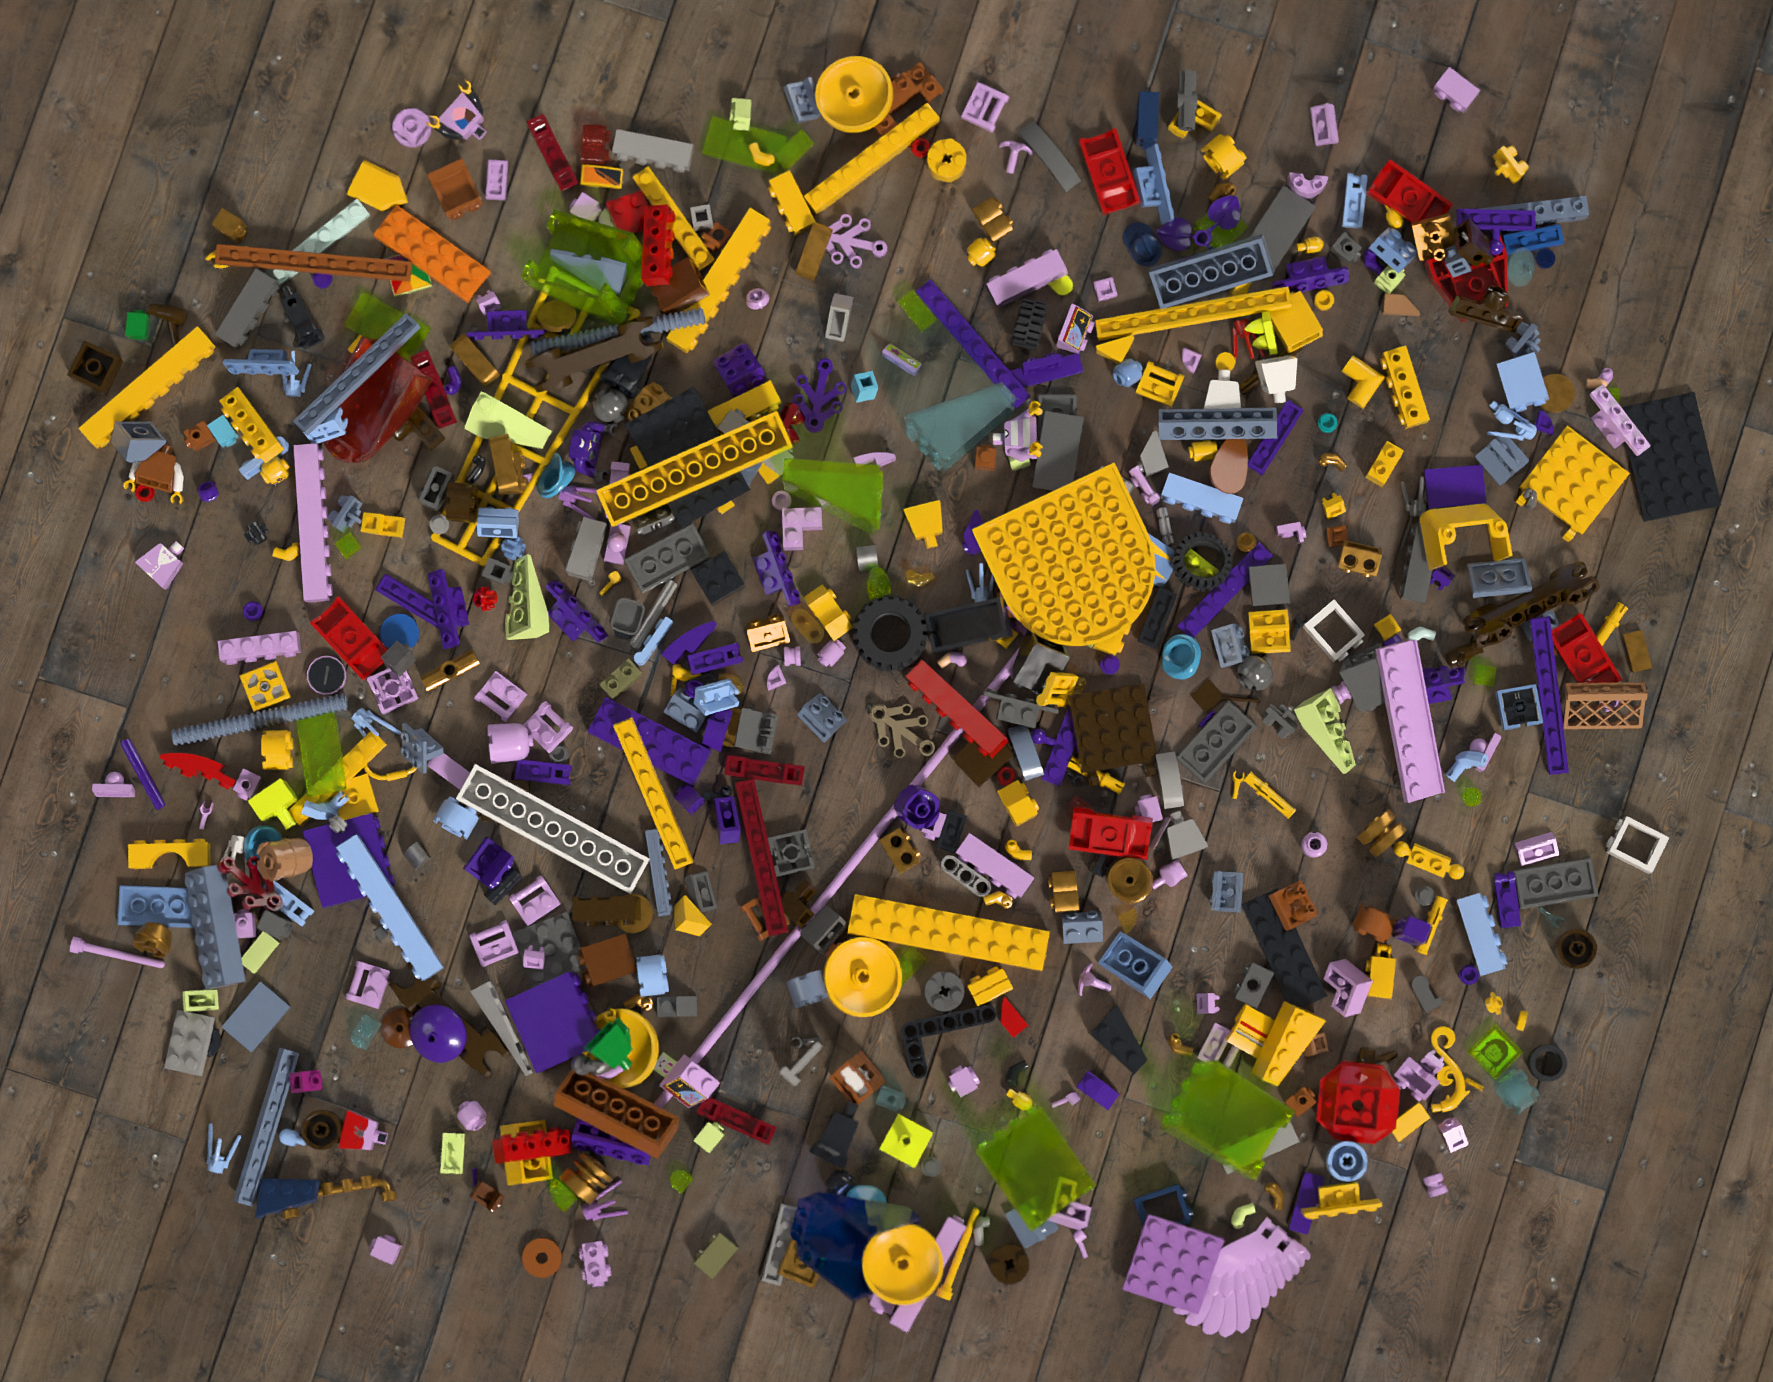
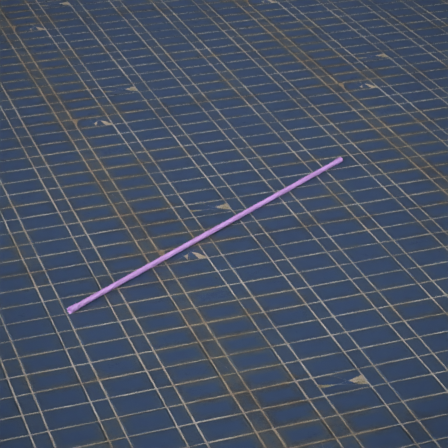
(835, 884)

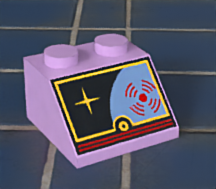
(1075, 329)
(689, 1082)

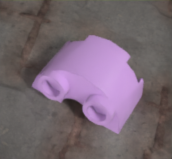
(1304, 187)
(1416, 1080)

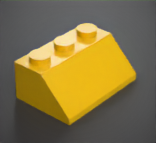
(531, 1169)

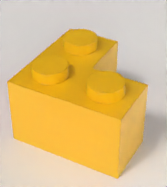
(1018, 803)

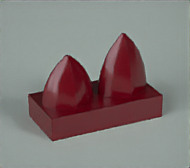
(792, 415)

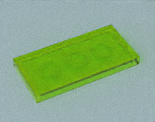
(732, 144)
(374, 318)
(321, 754)

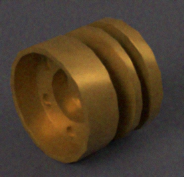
(586, 1177)

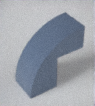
(1025, 752)

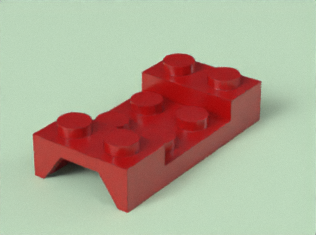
(1109, 172)
(1407, 194)
(350, 638)
(1583, 652)
(1110, 834)

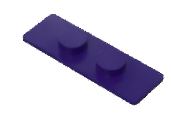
(1307, 1198)

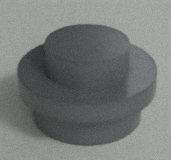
(559, 754)
(1424, 895)
(930, 1166)

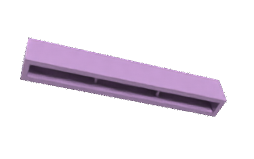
(312, 523)

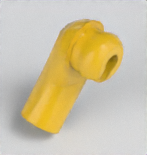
(682, 674)

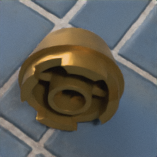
(154, 939)

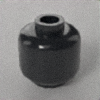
(839, 1182)

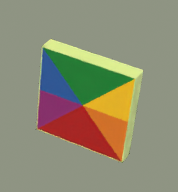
(419, 280)

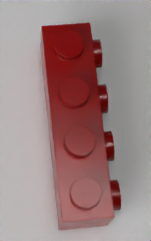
(657, 245)
(531, 1146)

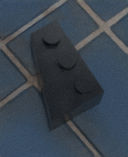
(1118, 1039)

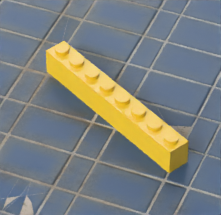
(871, 159)
(723, 274)
(148, 387)
(751, 403)

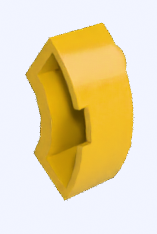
(828, 612)

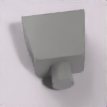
(1183, 837)

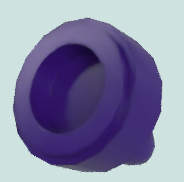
(208, 491)

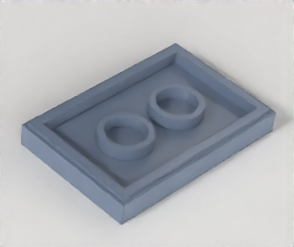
(1499, 577)
(256, 1016)

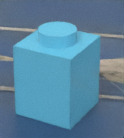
(864, 386)
(223, 431)

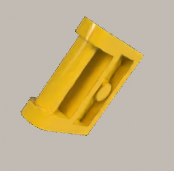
(1158, 390)
(1057, 684)

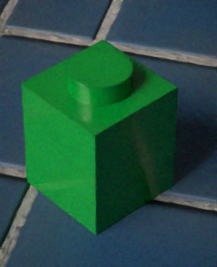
(137, 325)

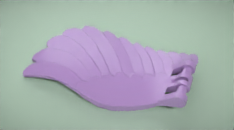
(1246, 1278)

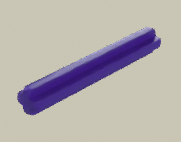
(142, 774)

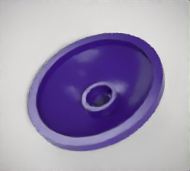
(444, 1026)

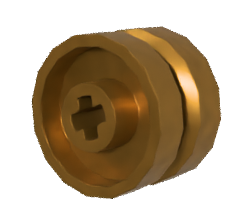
(1380, 831)
(1133, 892)

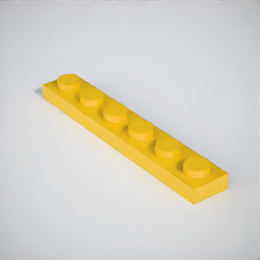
(682, 229)
(353, 763)

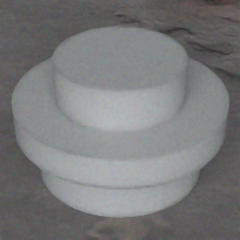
(439, 524)
(337, 824)

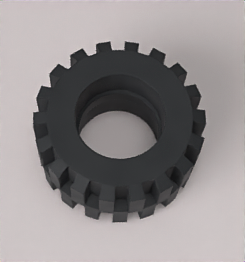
(1029, 323)

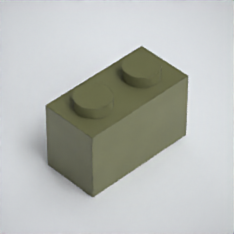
(715, 1255)

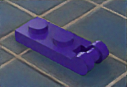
(714, 659)
(542, 772)
(1507, 900)

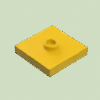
(361, 798)

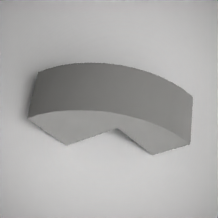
(1169, 780)

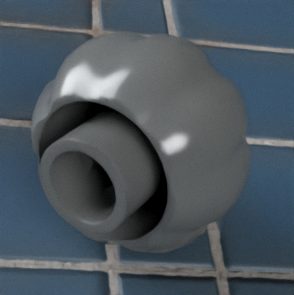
(610, 405)
(1255, 673)

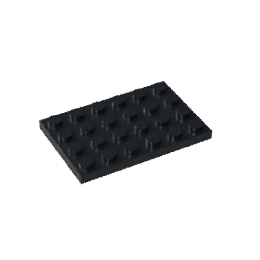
(675, 429)
(1677, 468)

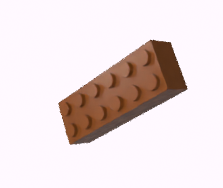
(617, 1112)

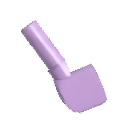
(205, 812)
(1072, 1098)
(1079, 1236)

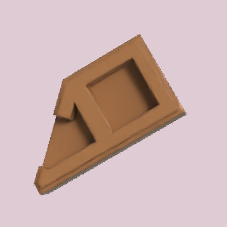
(1399, 305)

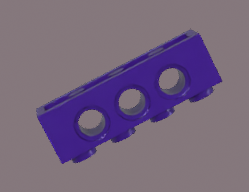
(1411, 931)

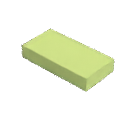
(259, 952)

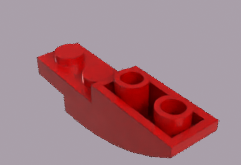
(193, 764)

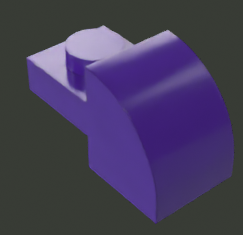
(717, 729)

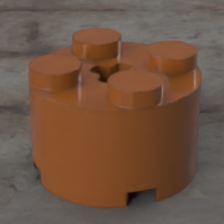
(1374, 922)

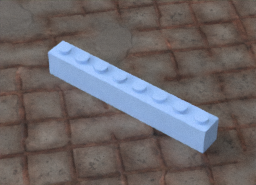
(390, 907)

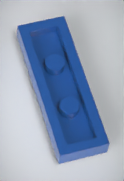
(1534, 240)

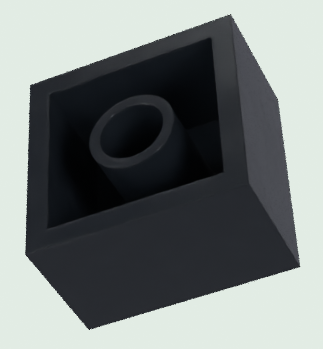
(718, 578)

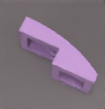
(879, 458)

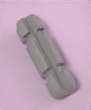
(1164, 525)

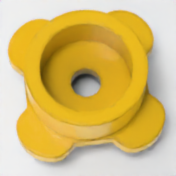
(1494, 1003)

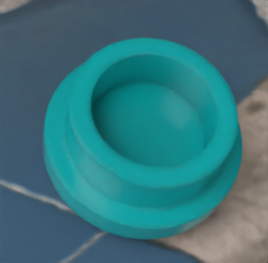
(1327, 422)

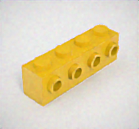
(1405, 387)
(251, 425)

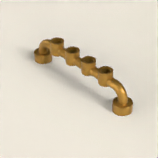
(348, 1186)

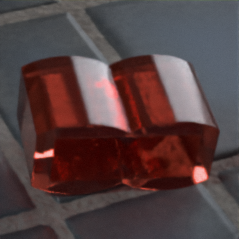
(594, 145)

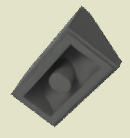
(701, 891)

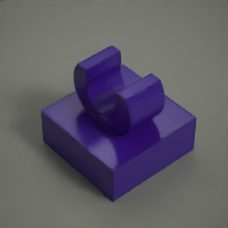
(1443, 576)

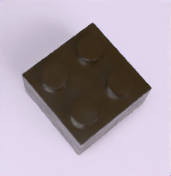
(95, 367)

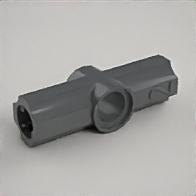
(1187, 100)

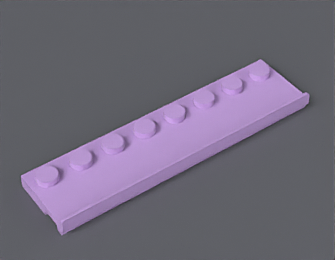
(1410, 720)

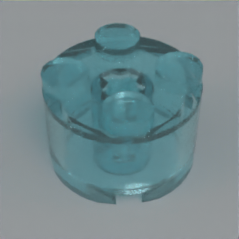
(1516, 1091)

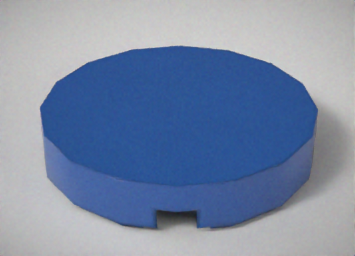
(400, 629)

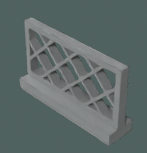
(790, 1075)

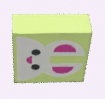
(664, 1064)

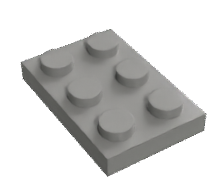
(189, 1043)

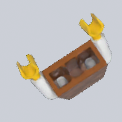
(158, 472)

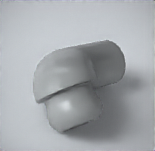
(978, 1230)

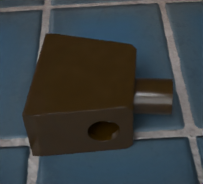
(1472, 243)

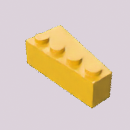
(1286, 1042)

